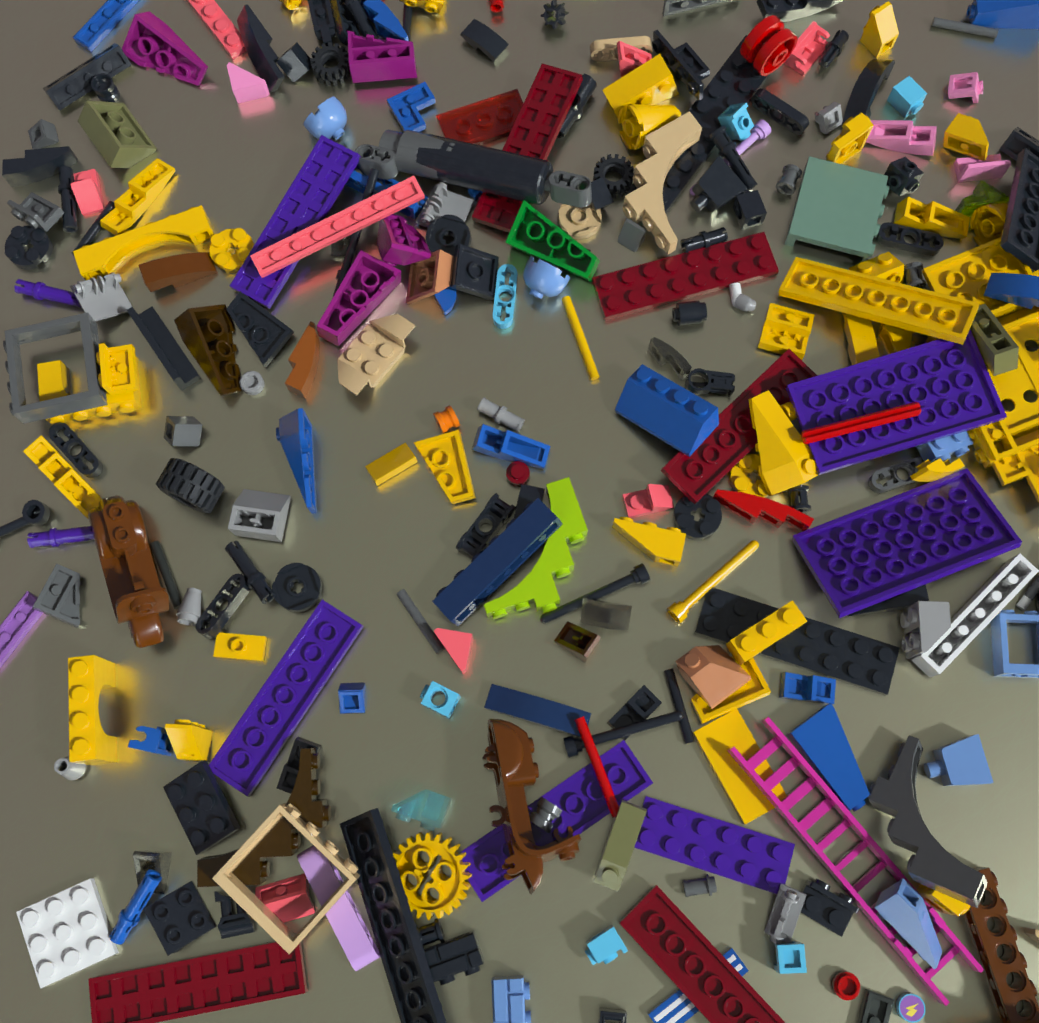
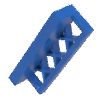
(358, 182)

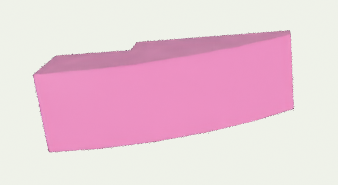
(903, 137)

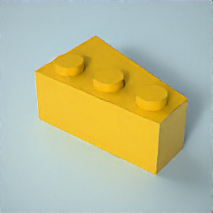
(644, 85)

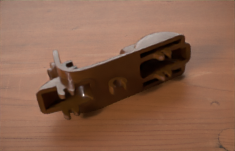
(129, 568)
(513, 770)

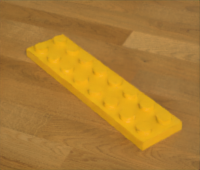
(879, 300)

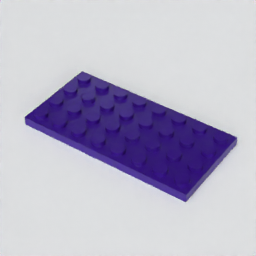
(939, 375)
(905, 542)

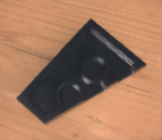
(260, 328)

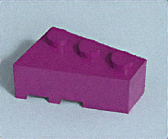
(380, 59)

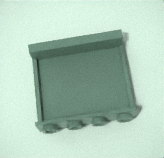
(838, 207)

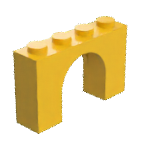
(55, 383)
(86, 737)

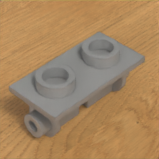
(785, 914)

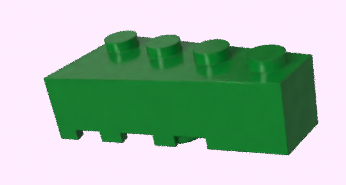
(544, 240)

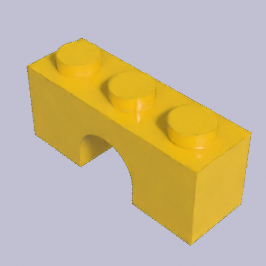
(766, 632)

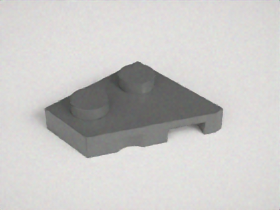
(61, 596)

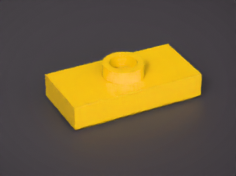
(240, 647)

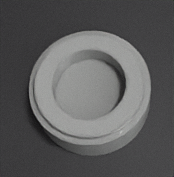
(252, 383)

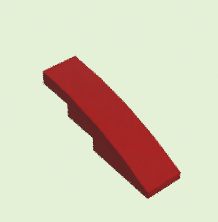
(753, 506)

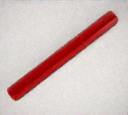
(861, 422)

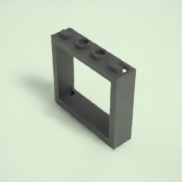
(63, 405)

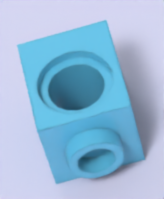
(447, 707)

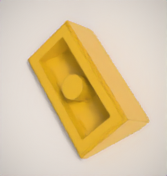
(391, 464)

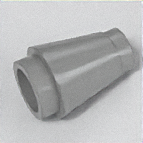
(190, 607)
(69, 770)

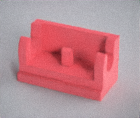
(808, 48)

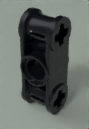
(495, 513)

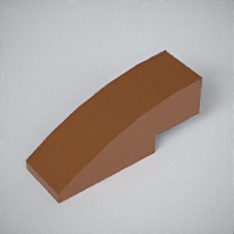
(304, 362)

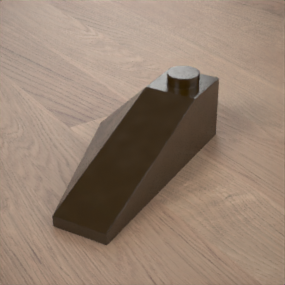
(209, 339)

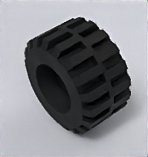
(190, 485)

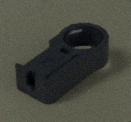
(714, 382)

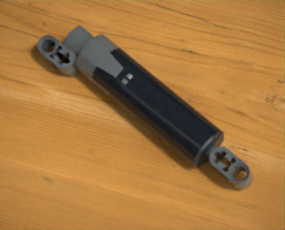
(473, 168)

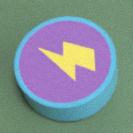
(910, 1007)

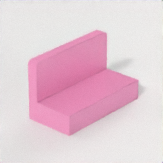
(973, 169)

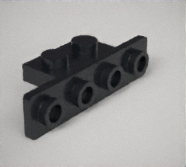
(684, 62)

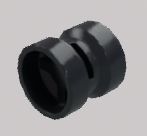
(105, 88)

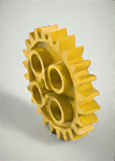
(449, 887)

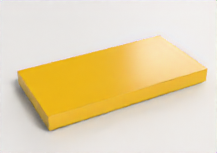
(741, 790)

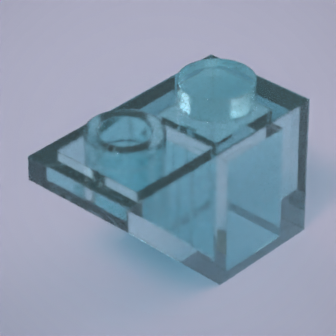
(425, 807)

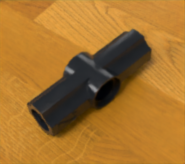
(576, 110)

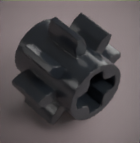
(549, 12)

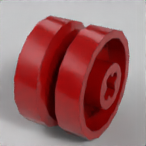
(768, 45)

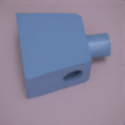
(960, 763)

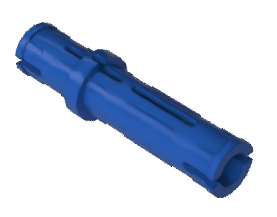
(131, 914)

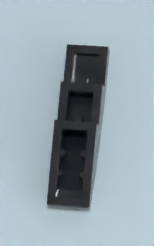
(258, 47)

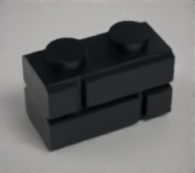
(454, 957)

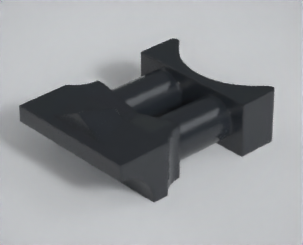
(230, 924)

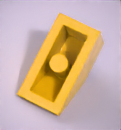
(966, 137)

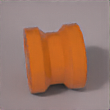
(446, 419)

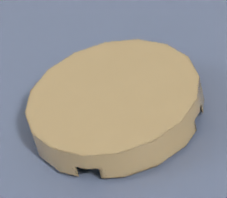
(579, 222)

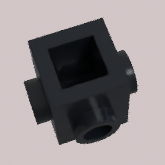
(903, 176)

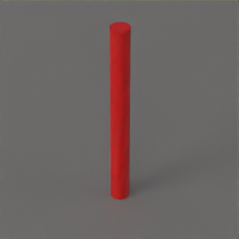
(597, 766)

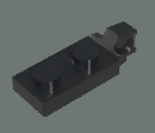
(322, 20)

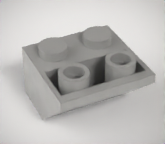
(259, 515)
(923, 626)

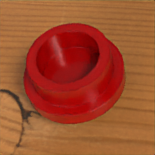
(846, 985)

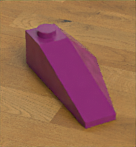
(157, 46)

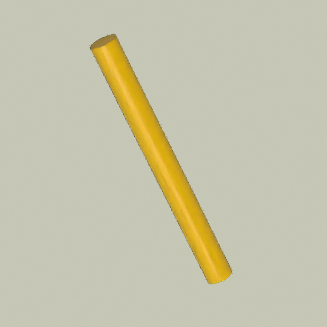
(581, 340)

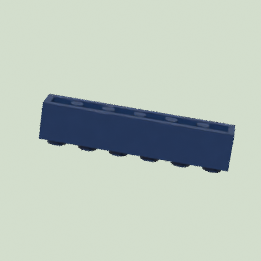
(497, 562)

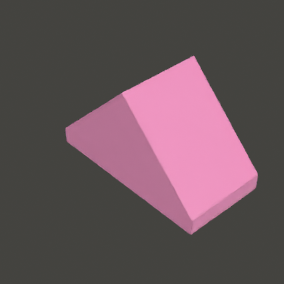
(246, 85)

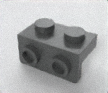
(36, 212)

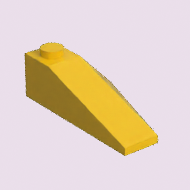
(782, 453)

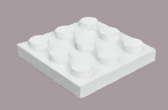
(66, 932)

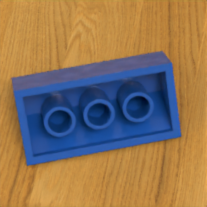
(667, 410)

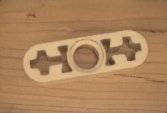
(607, 48)

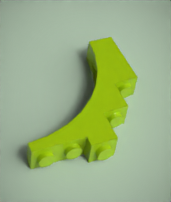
(555, 559)

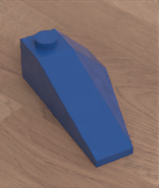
(297, 442)

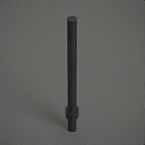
(354, 239)

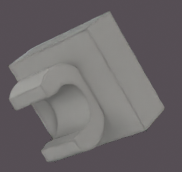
(829, 117)

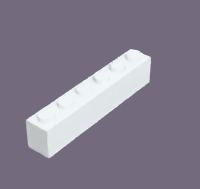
(977, 614)

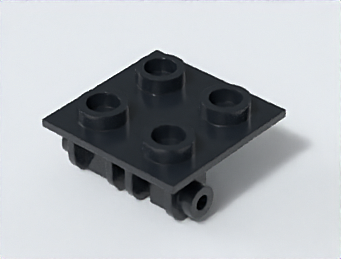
(179, 918)

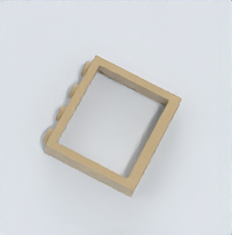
(258, 909)

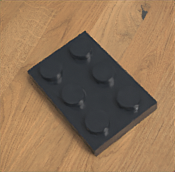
(201, 807)

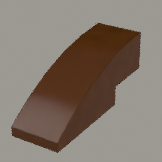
(177, 270)

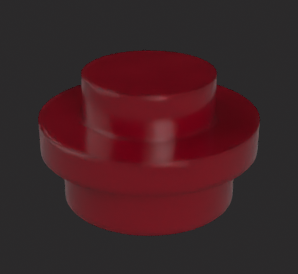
(517, 473)

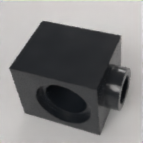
(749, 209)

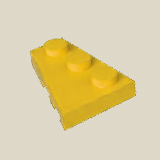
(449, 464)
(749, 692)

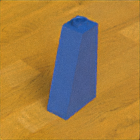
(1004, 14)
(828, 752)

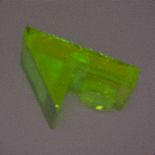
(982, 195)

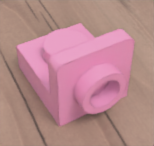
(965, 86)

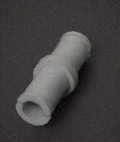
(500, 414)

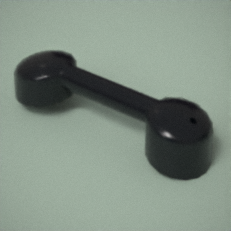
(33, 513)

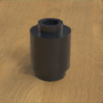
(689, 313)

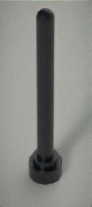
(636, 576)
(575, 744)

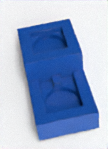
(807, 688)

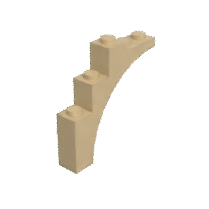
(661, 150)

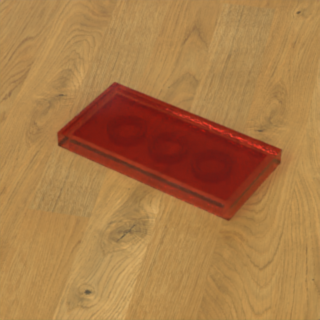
(482, 120)

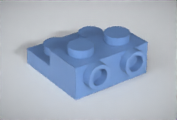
(946, 447)

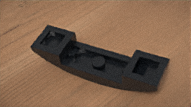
(867, 87)

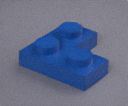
(408, 103)

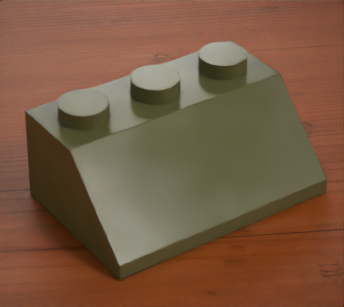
(115, 133)

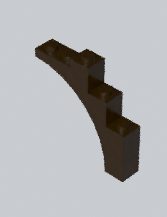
(282, 838)

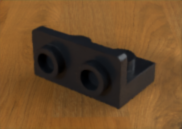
(826, 907)

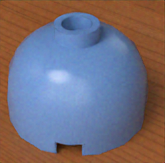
(328, 120)
(543, 278)

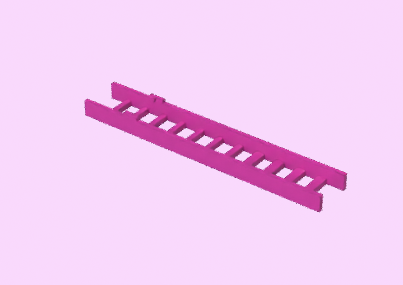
(867, 841)

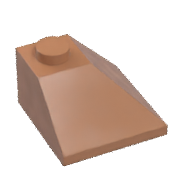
(429, 276)
(712, 673)

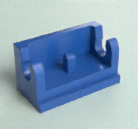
(155, 742)

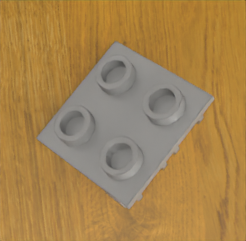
(442, 203)
(102, 296)

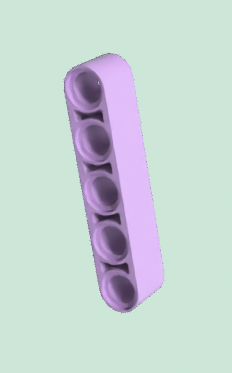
(344, 914)

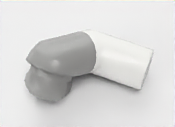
(740, 300)

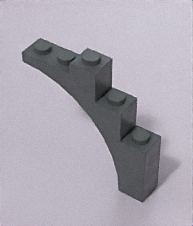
(932, 863)

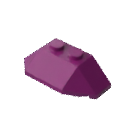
(400, 242)

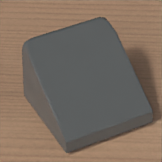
(43, 134)
(632, 235)

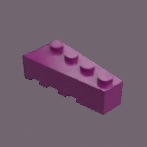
(358, 295)

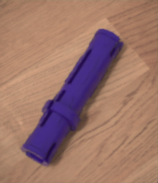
(41, 291)
(56, 537)

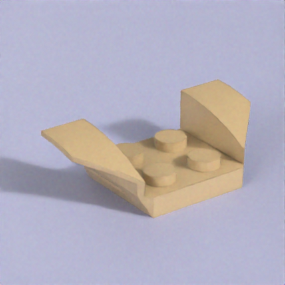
(373, 352)

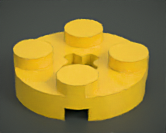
(223, 242)
(742, 483)

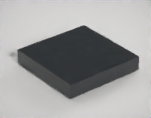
(474, 272)

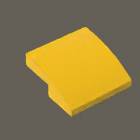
(785, 330)

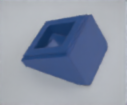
(352, 697)

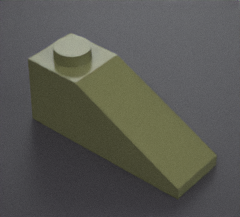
(994, 342)
(619, 846)

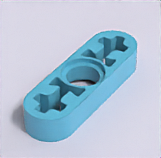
(510, 304)

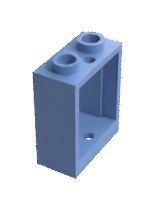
(1000, 651)

